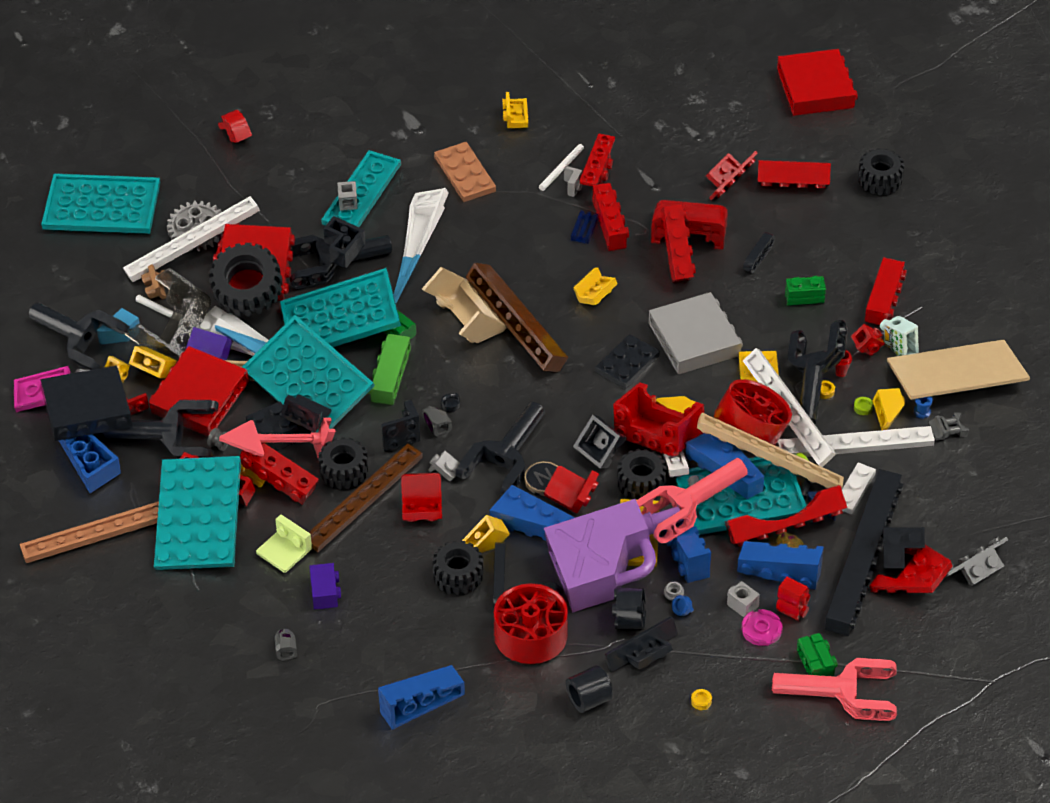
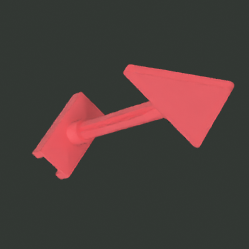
(247, 438)

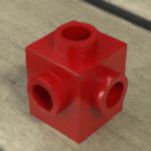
(868, 339)

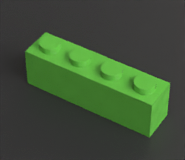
(390, 369)

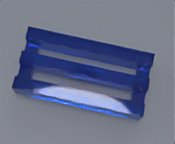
(587, 217)

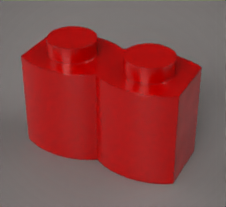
(793, 599)

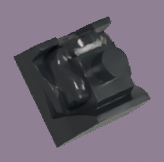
(599, 442)

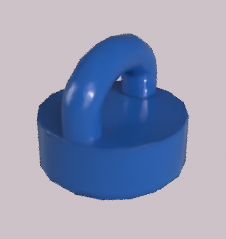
(682, 605)

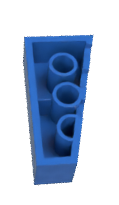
(713, 454)
(91, 460)
(526, 513)
(690, 554)
(781, 562)
(419, 695)

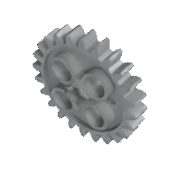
(189, 218)

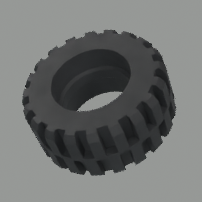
(239, 259)

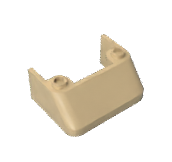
(466, 303)

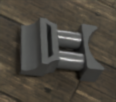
(941, 428)

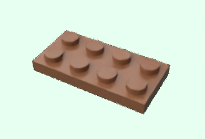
(465, 171)

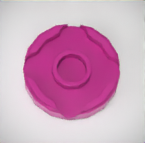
(761, 627)

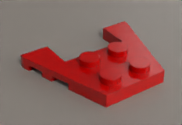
(919, 576)

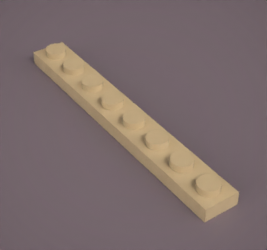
(768, 451)

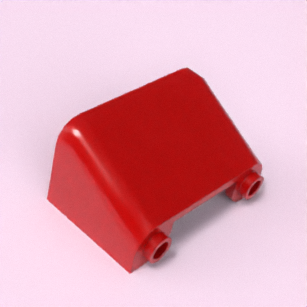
(701, 219)

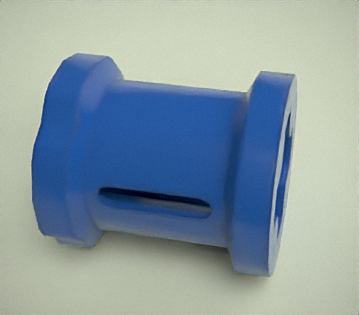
(922, 407)

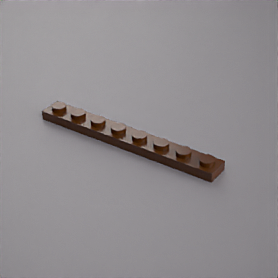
(364, 496)

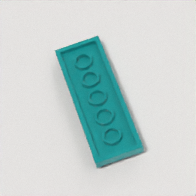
(371, 180)

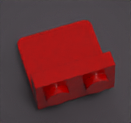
(570, 489)
(421, 497)

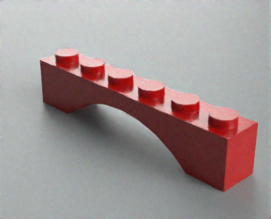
(824, 502)

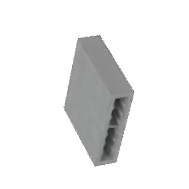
(695, 333)

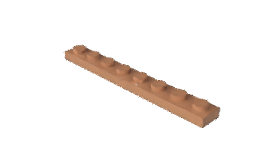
(90, 532)

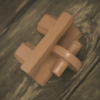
(157, 288)

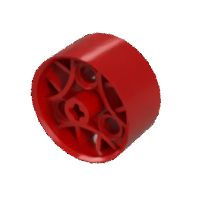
(754, 410)
(524, 624)

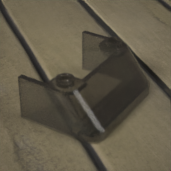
(190, 310)

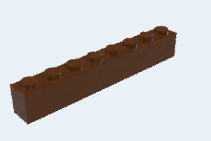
(517, 317)

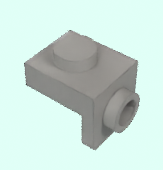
(573, 177)
(445, 465)

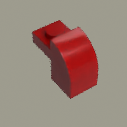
(235, 126)

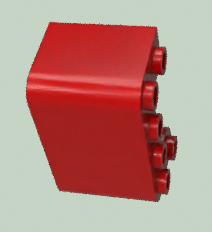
(655, 425)

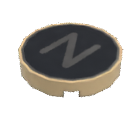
(538, 476)

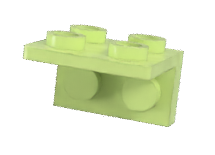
(286, 545)

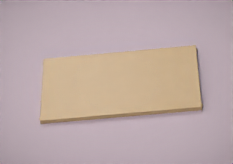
(957, 369)

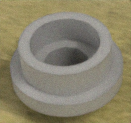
(673, 587)

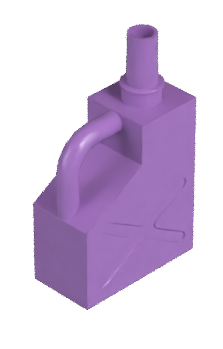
(596, 549)

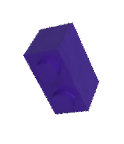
(210, 343)
(324, 586)

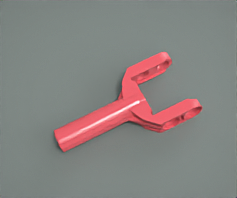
(689, 498)
(843, 687)

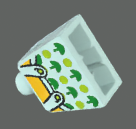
(900, 335)

